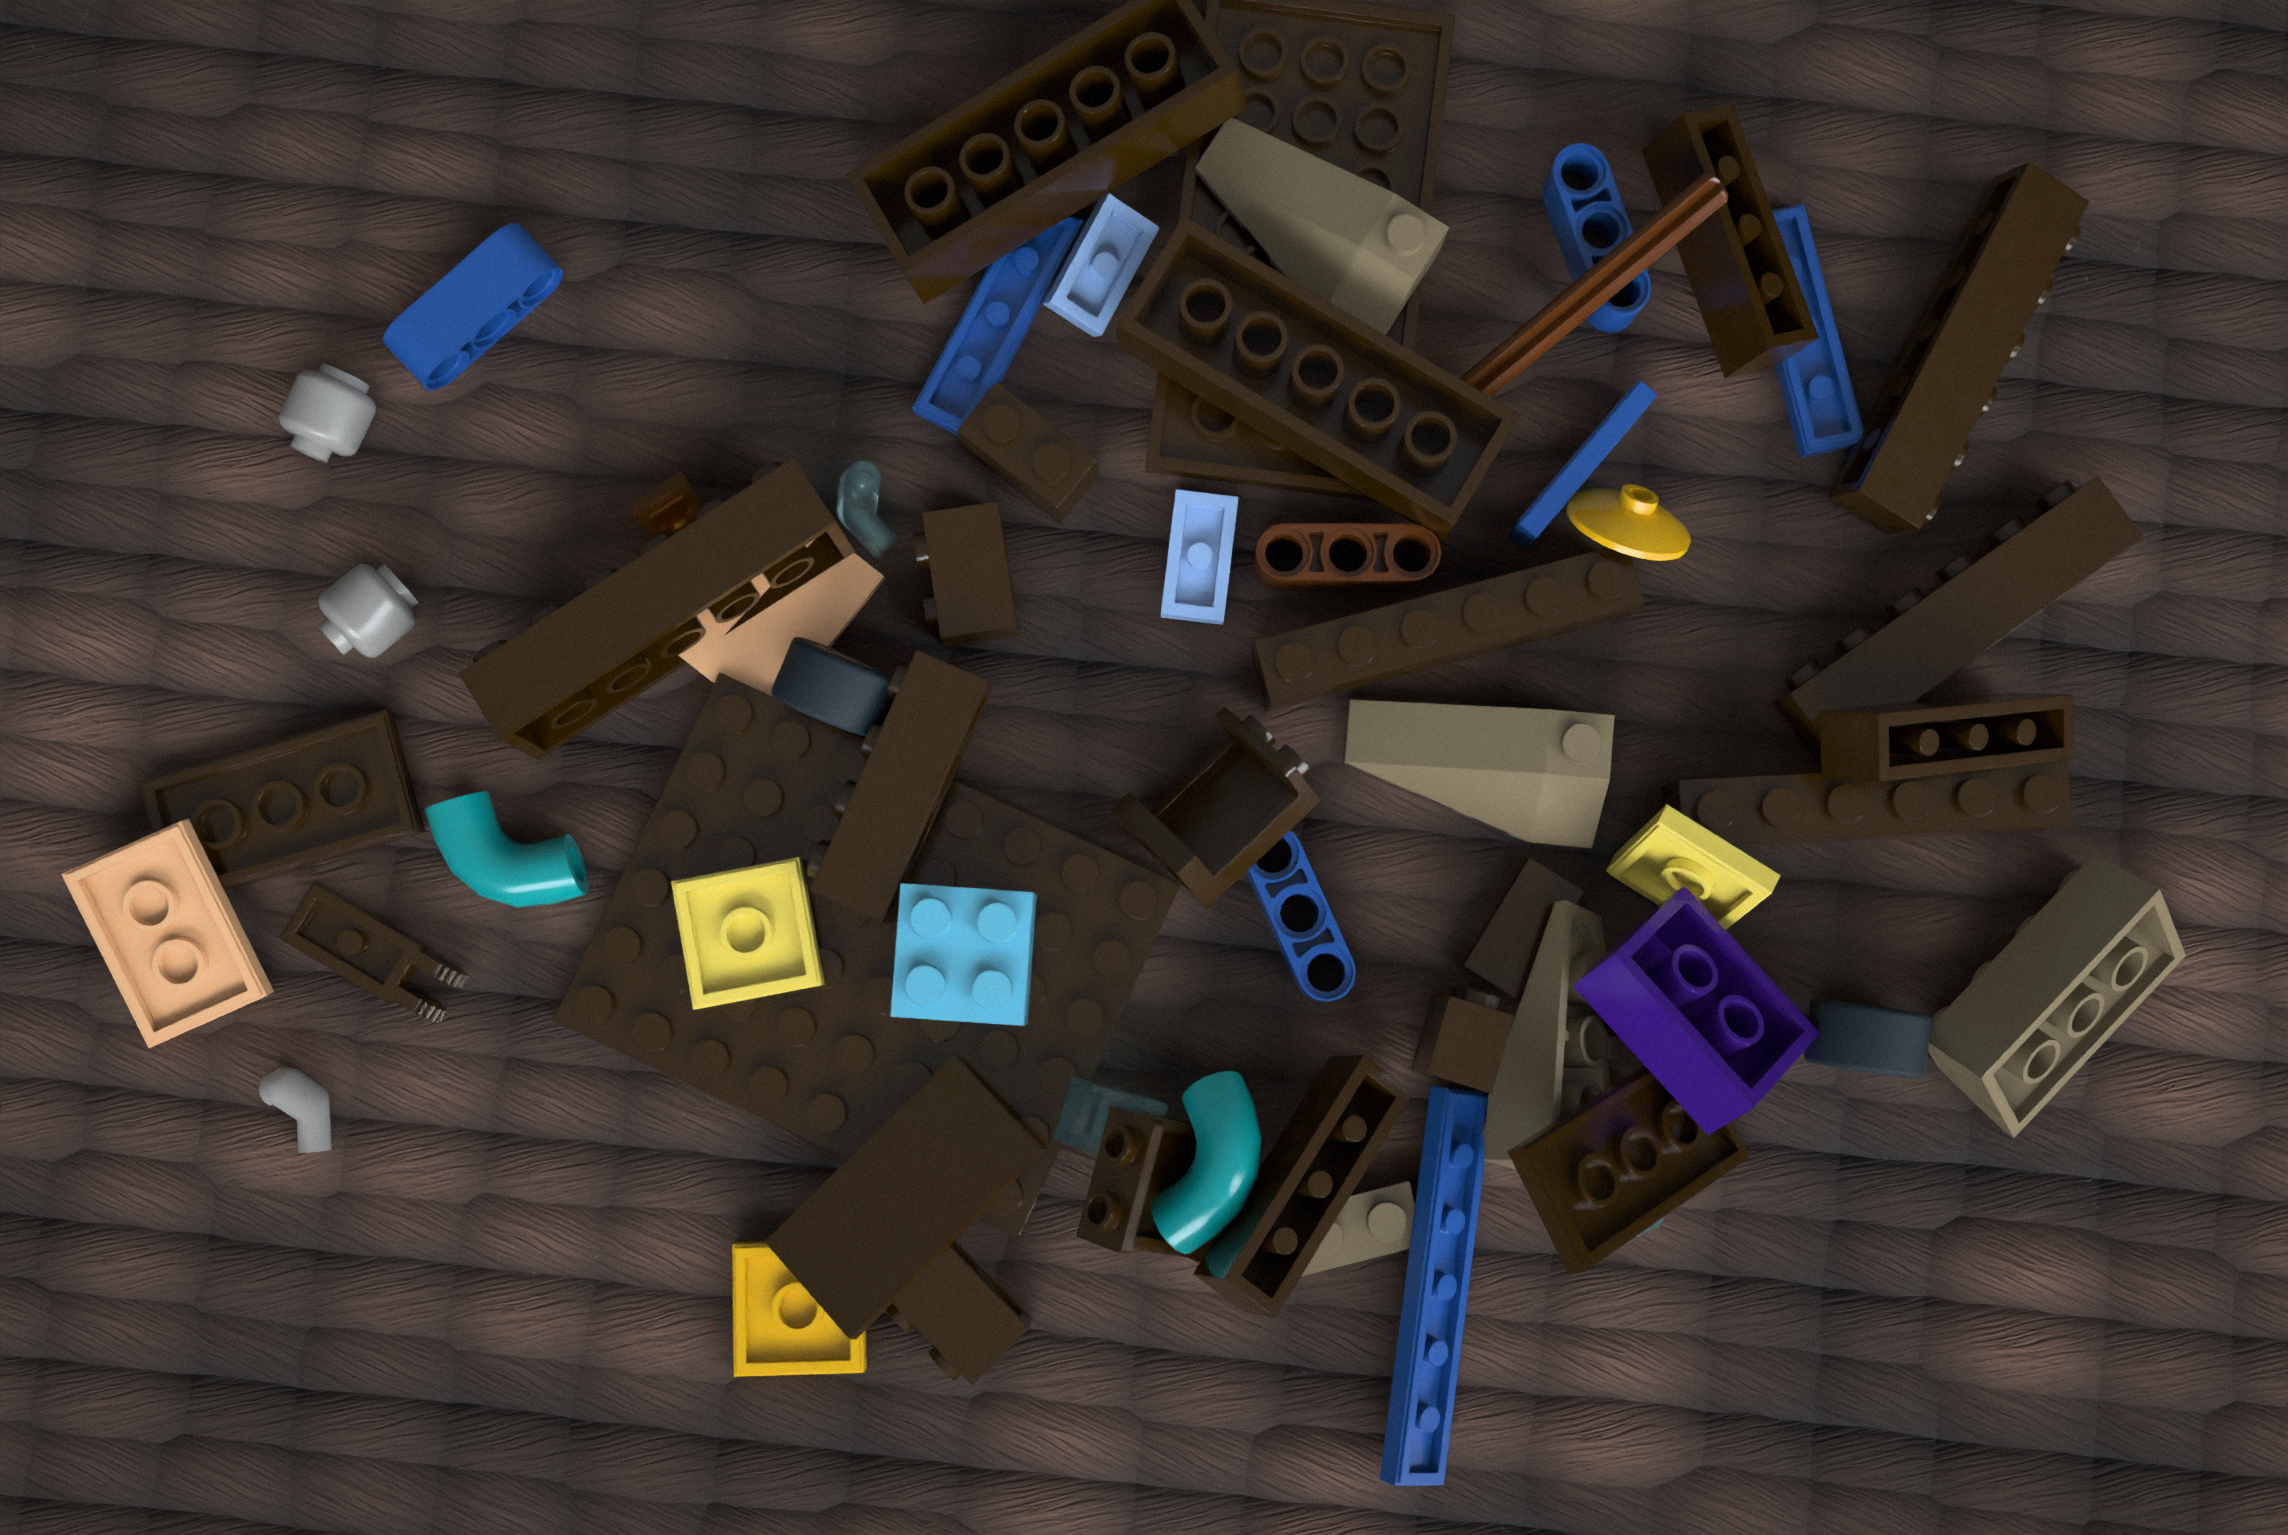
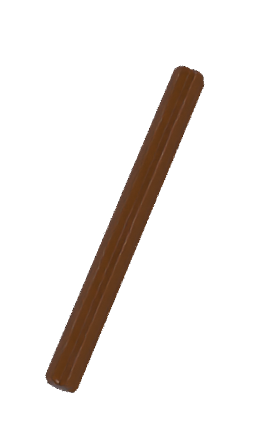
(1598, 285)

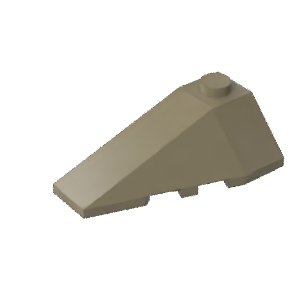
(1323, 223)
(1509, 767)
(1557, 1040)

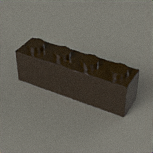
(1737, 253)
(1946, 736)
(900, 786)
(1304, 1184)

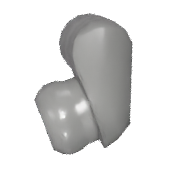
(302, 1100)

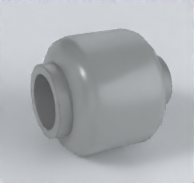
(327, 413)
(367, 610)

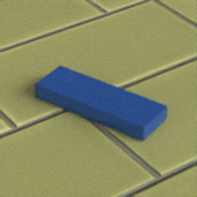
(1582, 464)

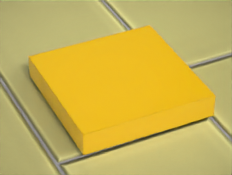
(781, 1325)

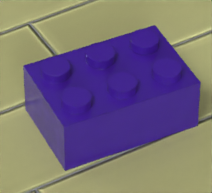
(1697, 1011)

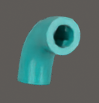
(500, 867)
(1223, 1164)

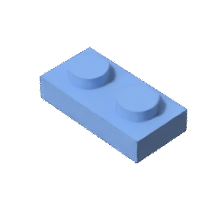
(1101, 265)
(1199, 557)

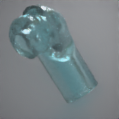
(858, 507)

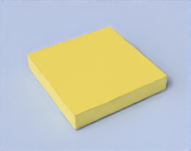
(1679, 853)
(747, 933)

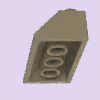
(2056, 992)

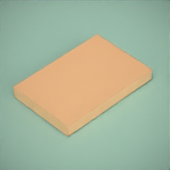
(813, 611)
(168, 932)

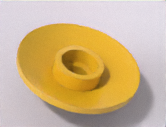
(1629, 522)

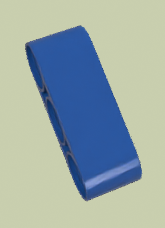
(1595, 209)
(473, 306)
(1323, 934)

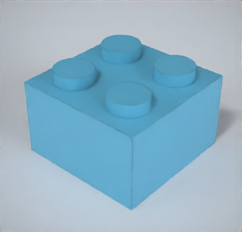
(963, 954)

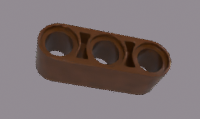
(1372, 542)

